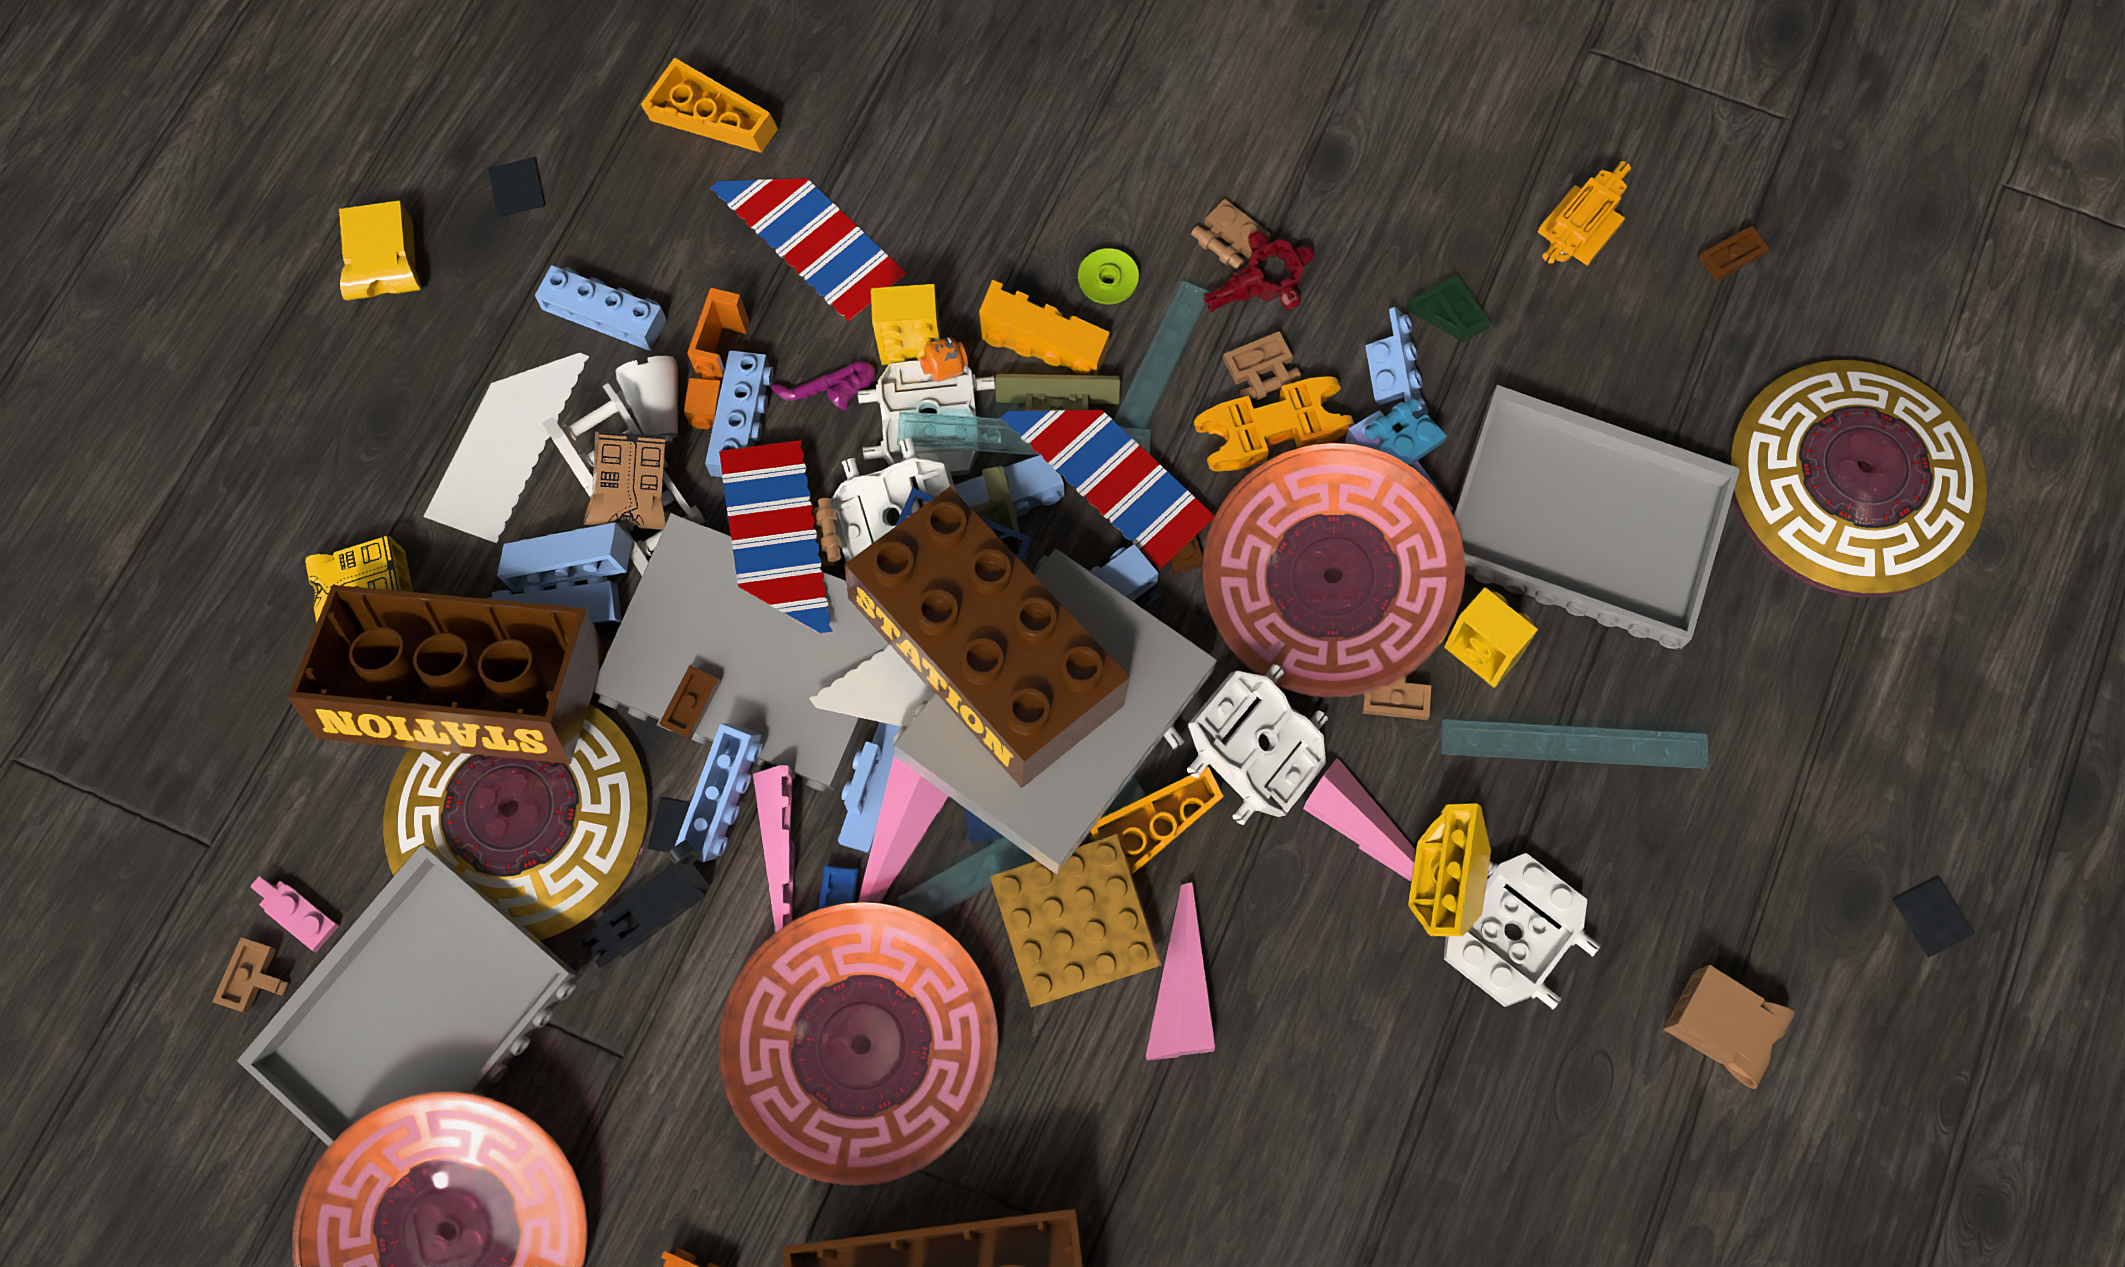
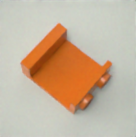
(719, 312)

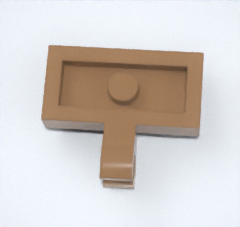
(1399, 700)
(247, 975)

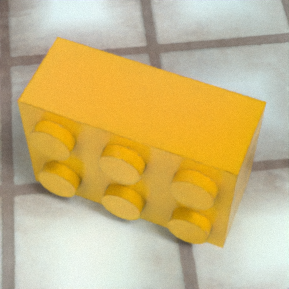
(904, 321)
(1490, 636)

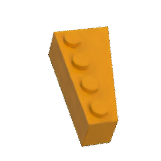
(704, 107)
(1041, 332)
(1159, 817)

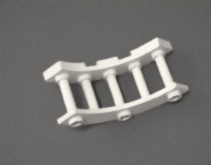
(583, 464)

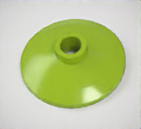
(1111, 265)

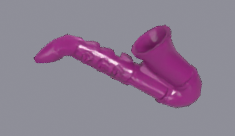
(843, 384)

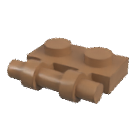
(1233, 227)
(1258, 358)
(827, 539)

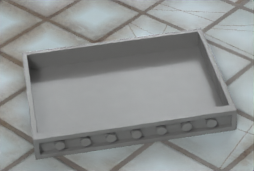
(1592, 517)
(766, 660)
(1073, 793)
(410, 1002)

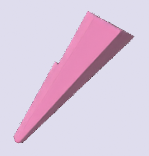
(774, 805)
(1351, 811)
(903, 821)
(1182, 1008)

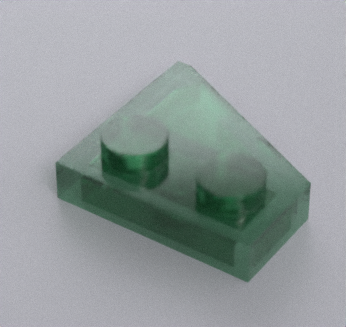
(1450, 310)

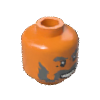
(943, 359)

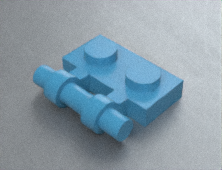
(1412, 442)

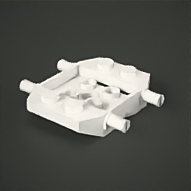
(907, 389)
(865, 500)
(1264, 779)
(1512, 968)

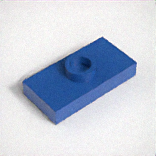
(838, 886)

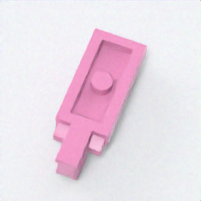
(295, 913)

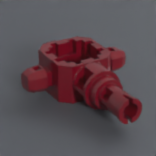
(1250, 280)

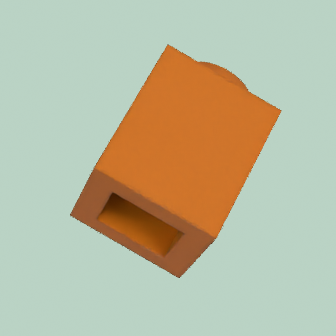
(702, 402)

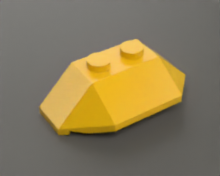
(1451, 871)

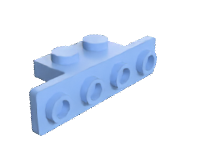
(1394, 367)
(867, 789)

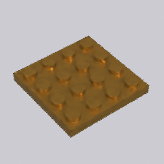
(1075, 924)

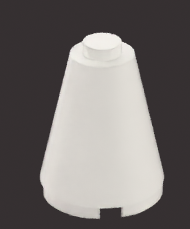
(652, 394)

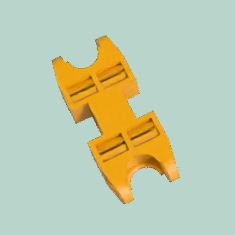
(1252, 430)

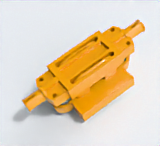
(1585, 218)

